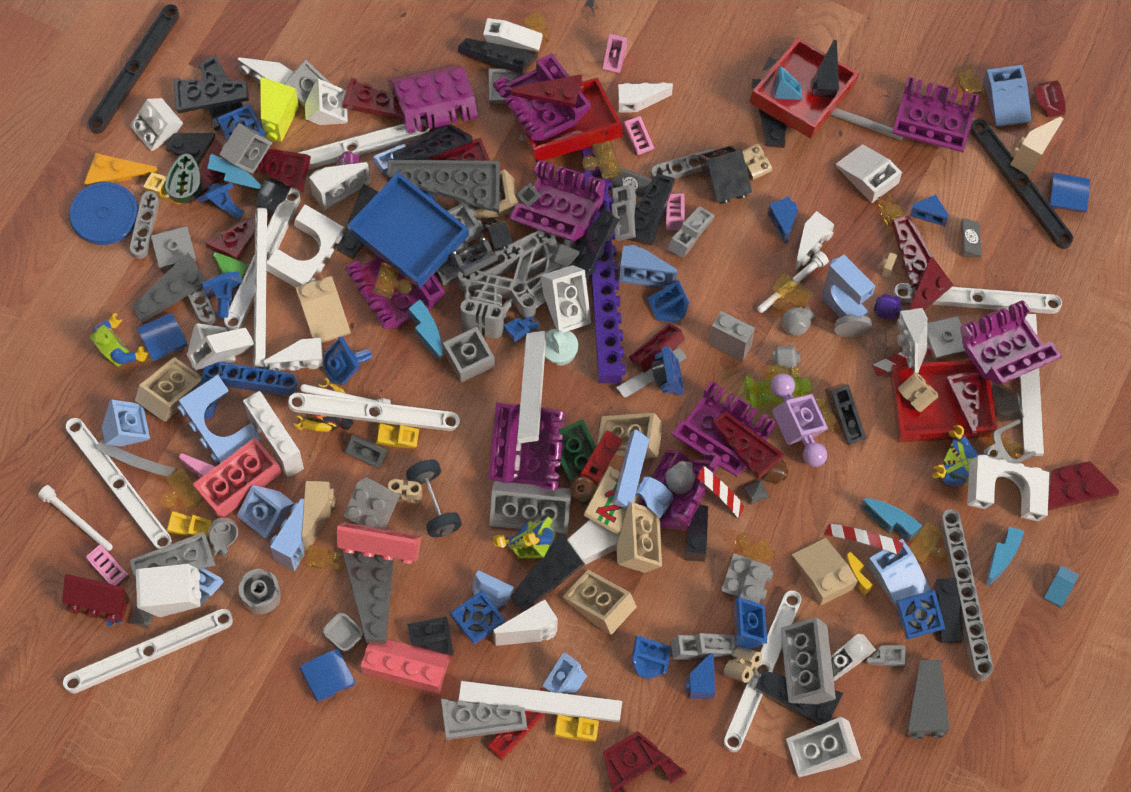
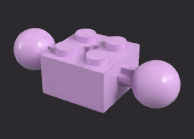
(799, 419)

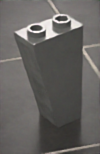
(928, 703)

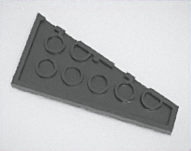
(459, 180)
(372, 592)

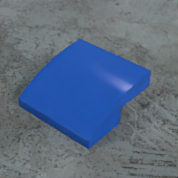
(1069, 192)
(162, 336)
(327, 675)

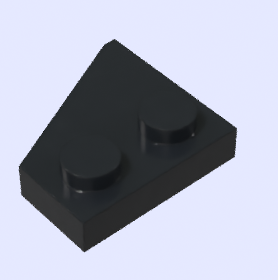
(190, 143)
(431, 635)

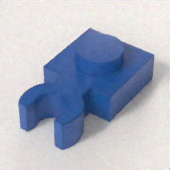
(517, 328)

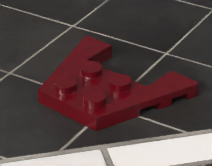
(635, 758)

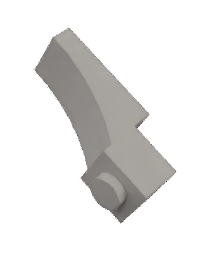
(624, 210)
(690, 231)
(700, 646)

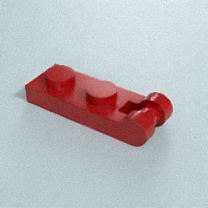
(601, 456)

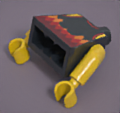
(323, 423)

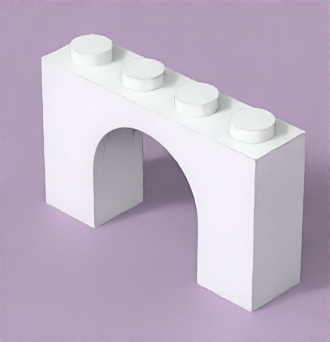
(326, 235)
(266, 421)
(1031, 482)

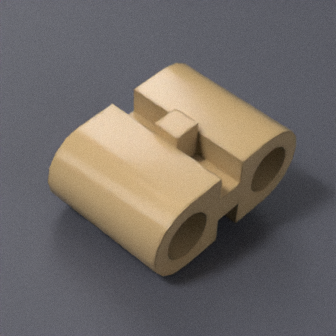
(756, 162)
(918, 392)
(408, 491)
(742, 664)

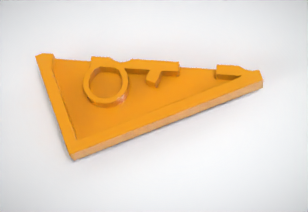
(114, 169)

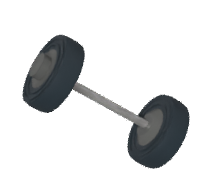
(444, 523)

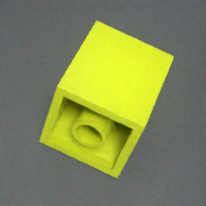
(278, 108)

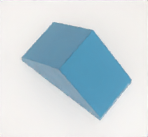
(786, 86)
(1061, 586)

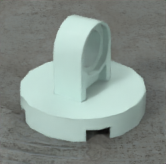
(560, 347)

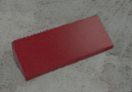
(645, 355)

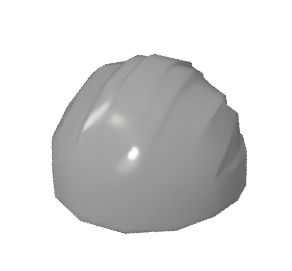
(797, 320)
(680, 477)
(222, 534)

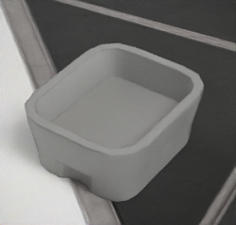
(343, 632)

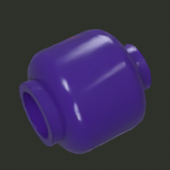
(888, 306)

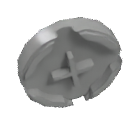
(852, 327)

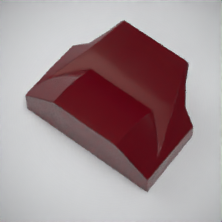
(1051, 98)

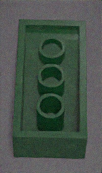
(575, 451)

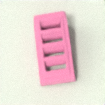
(644, 134)
(675, 222)
(196, 466)
(97, 553)

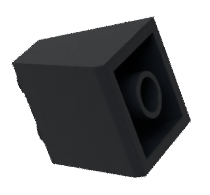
(725, 173)

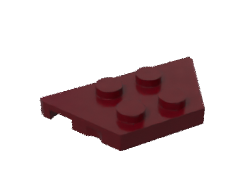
(1078, 485)

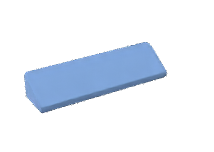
(631, 469)

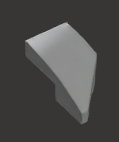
(889, 656)

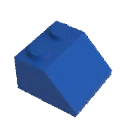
(749, 623)

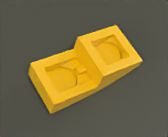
(157, 184)
(397, 437)
(187, 525)
(856, 567)
(576, 729)

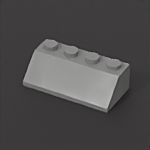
(522, 503)
(808, 662)

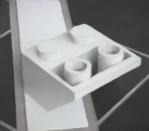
(155, 123)

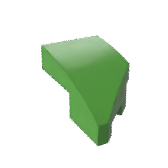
(228, 264)

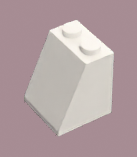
(168, 589)

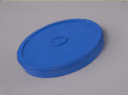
(103, 213)

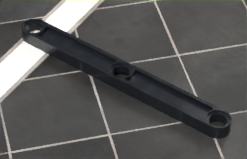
(127, 79)
(1029, 193)

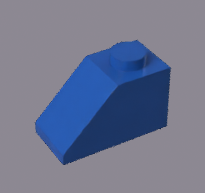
(783, 216)
(701, 680)

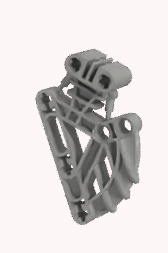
(489, 287)

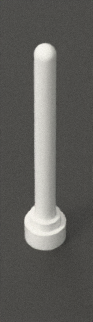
(819, 260)
(325, 392)
(48, 495)

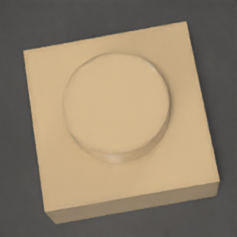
(888, 264)

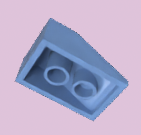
(645, 269)

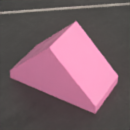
(615, 53)

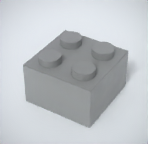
(245, 148)
(469, 354)
(371, 504)

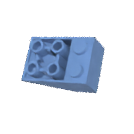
(1008, 95)

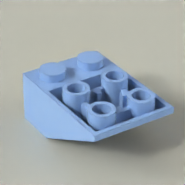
(288, 544)
(898, 573)

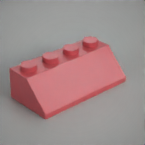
(232, 479)
(379, 542)
(406, 665)

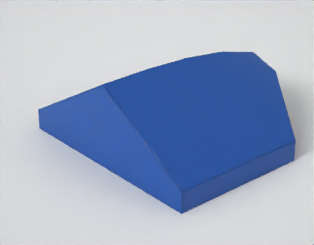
(670, 303)
(650, 657)

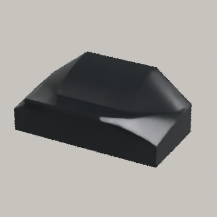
(271, 195)

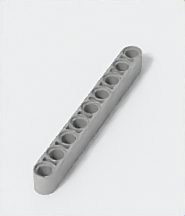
(966, 603)

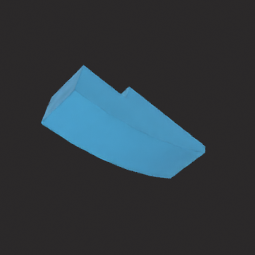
(232, 172)
(426, 328)
(892, 518)
(1004, 554)

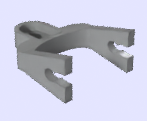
(999, 449)

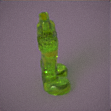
(750, 388)

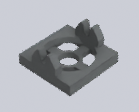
(483, 259)

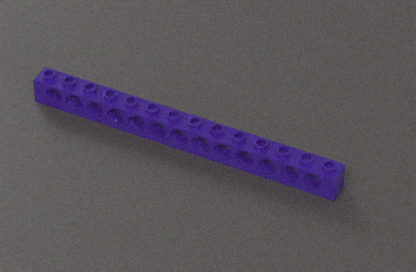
(606, 372)

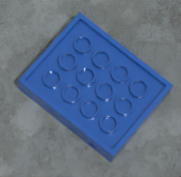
(408, 230)

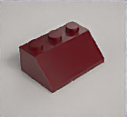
(94, 598)

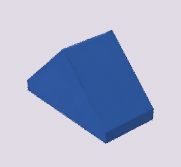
(930, 210)

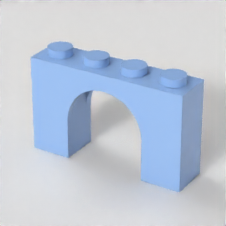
(846, 288)
(194, 407)

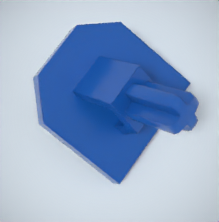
(221, 198)
(221, 287)
(341, 362)

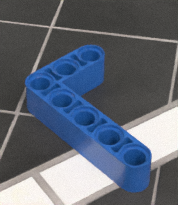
(240, 381)

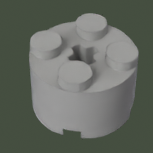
(259, 602)

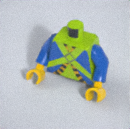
(112, 345)
(956, 464)
(531, 540)

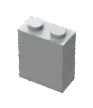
(731, 336)

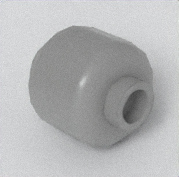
(786, 356)

